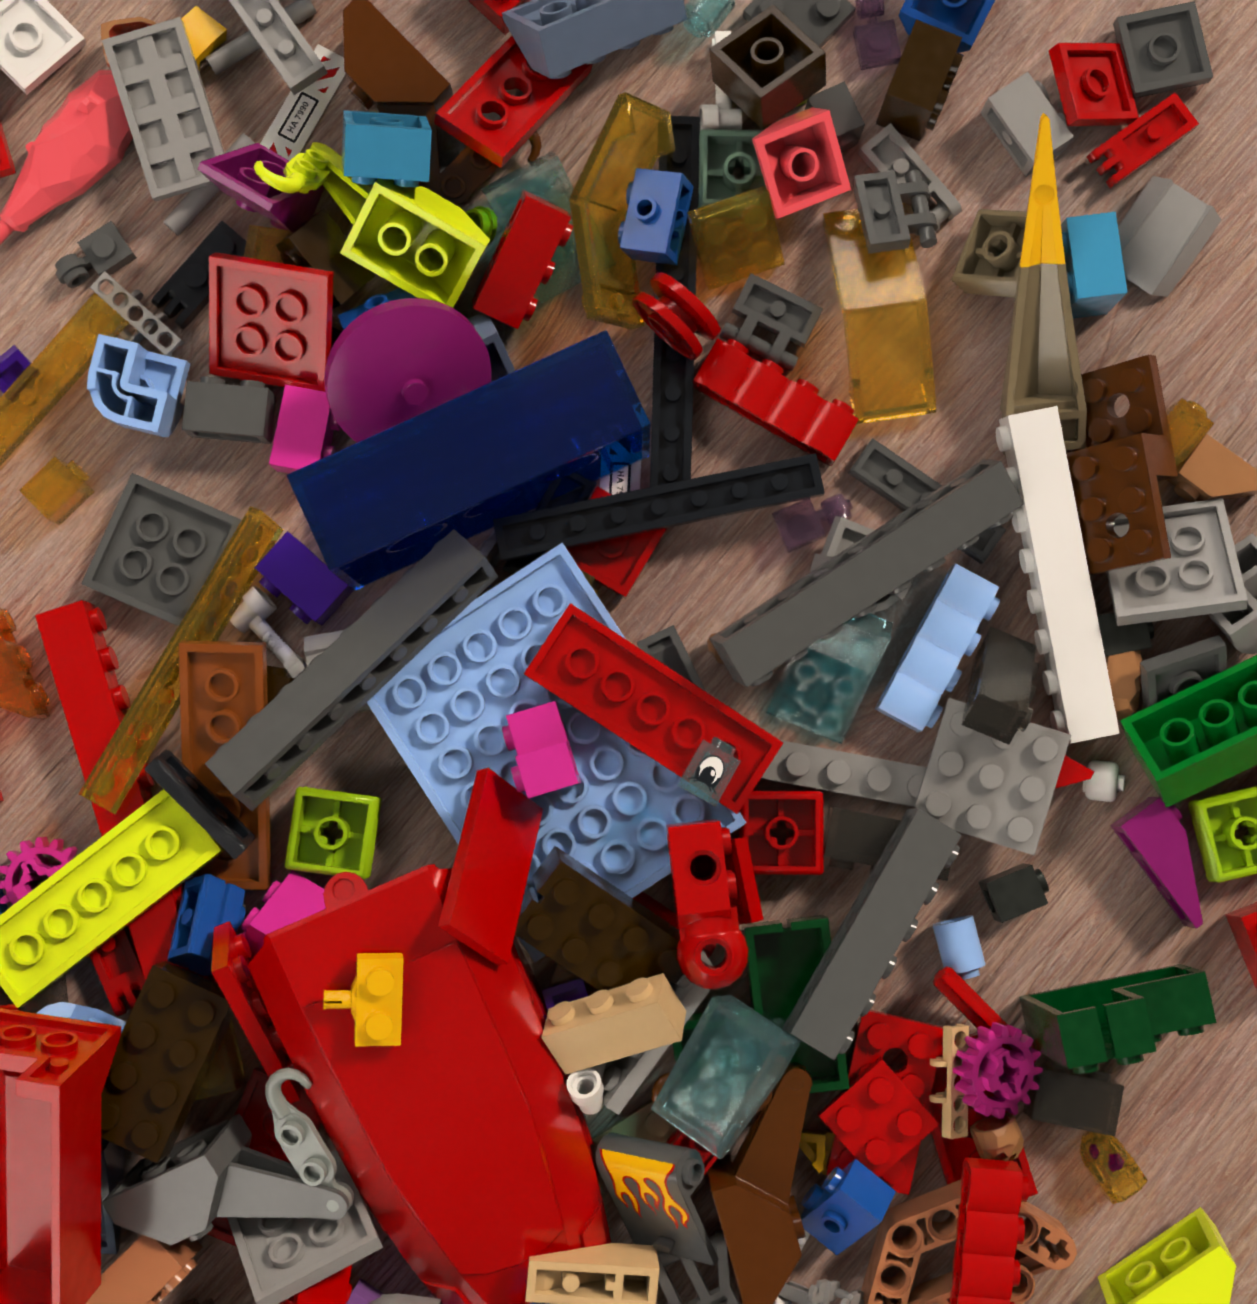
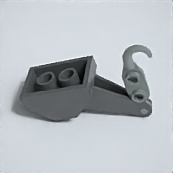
(223, 1177)

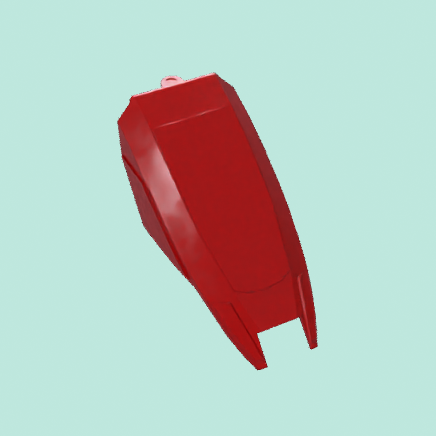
(465, 1125)

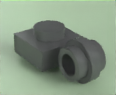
(104, 251)

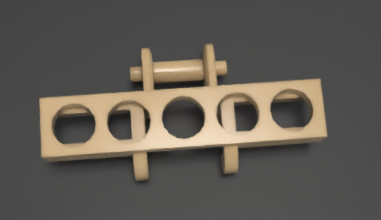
(951, 1095)

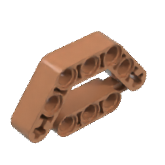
(927, 1235)

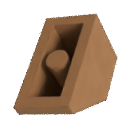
(1214, 473)

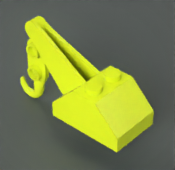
(396, 230)
(1175, 1267)

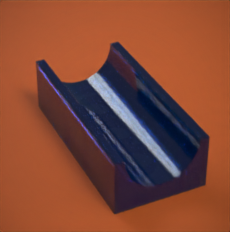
(473, 461)

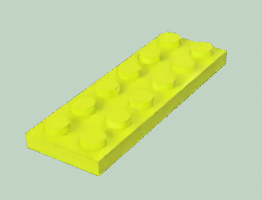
(99, 894)

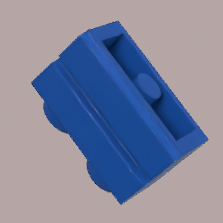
(204, 905)

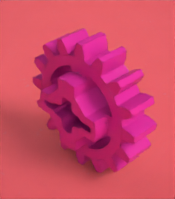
(33, 866)
(997, 1070)

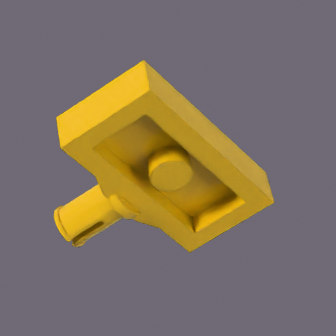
(373, 999)

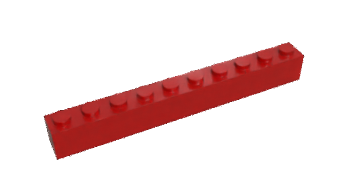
(93, 711)

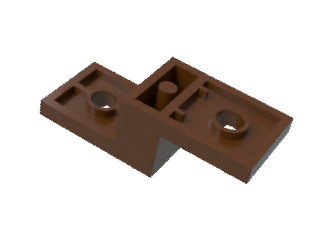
(1123, 466)

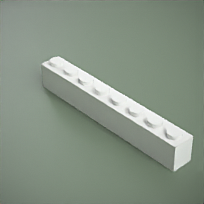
(1058, 575)

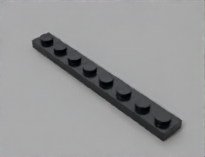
(659, 507)

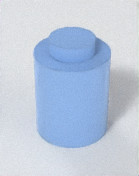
(960, 946)

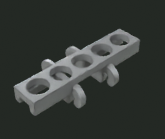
(154, 328)
(821, 1293)

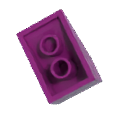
(237, 178)

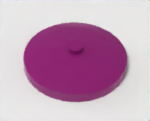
(401, 364)

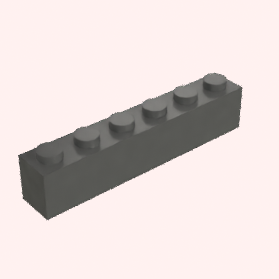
(872, 933)

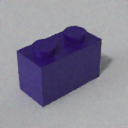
(302, 578)

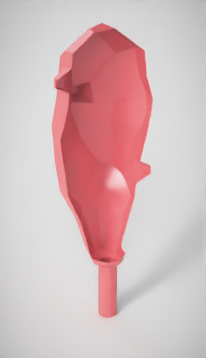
(69, 153)

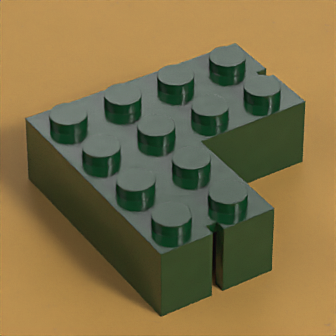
(777, 974)
(1117, 1016)

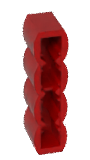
(775, 402)
(988, 1232)

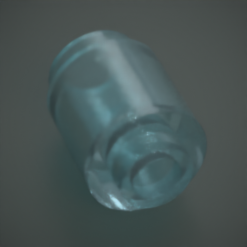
(706, 16)

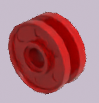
(676, 315)

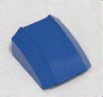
(954, 16)

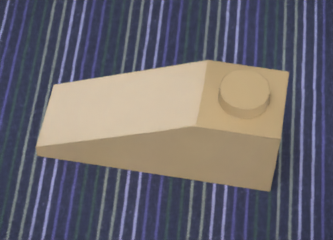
(595, 1275)

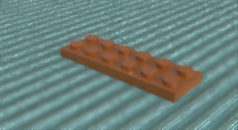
(218, 695)

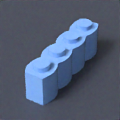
(937, 648)

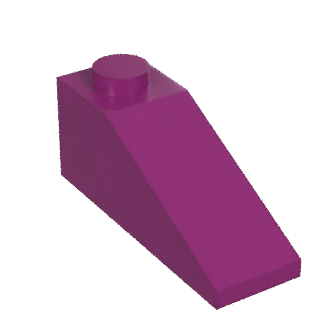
(1163, 853)

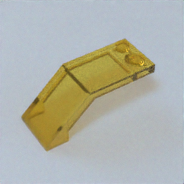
(629, 140)
(882, 323)

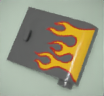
(653, 1193)

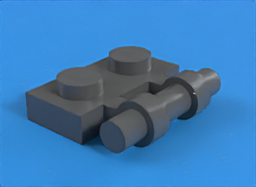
(882, 211)
(777, 312)

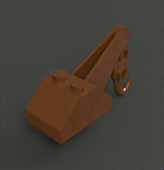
(399, 80)
(755, 1189)

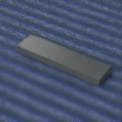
(907, 485)

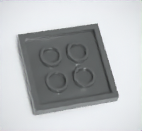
(158, 549)

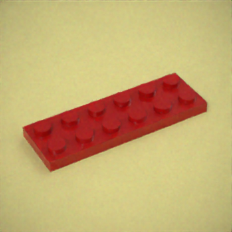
(647, 701)

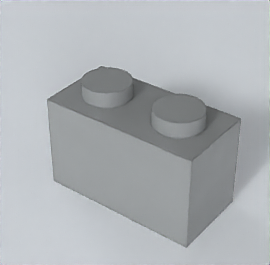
(1015, 120)

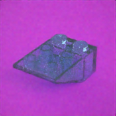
(832, 678)

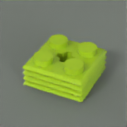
(1215, 826)
(312, 850)

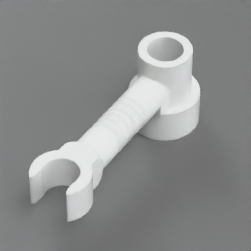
(720, 114)
(253, 615)
(587, 1088)

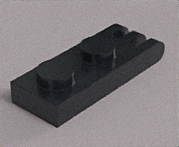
(190, 283)

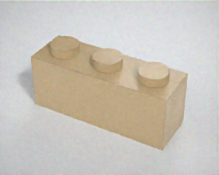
(614, 1024)

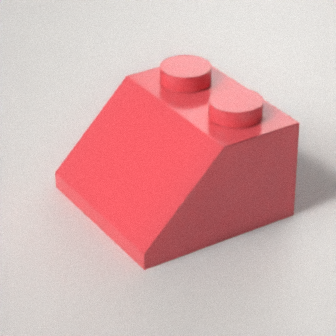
(801, 161)

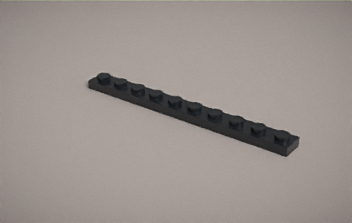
(672, 371)

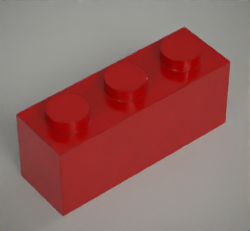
(522, 260)

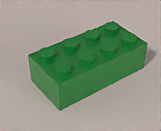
(1198, 734)

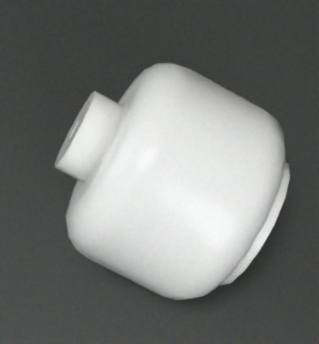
(1104, 782)

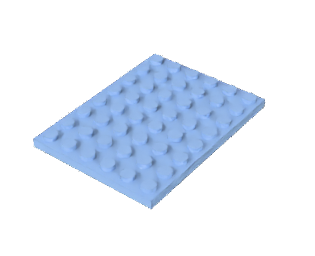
(449, 721)

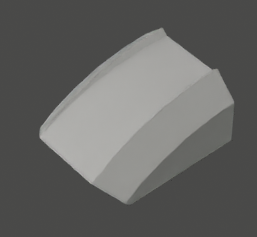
(1163, 235)

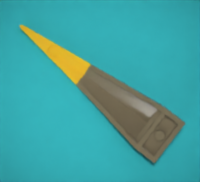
(1042, 343)

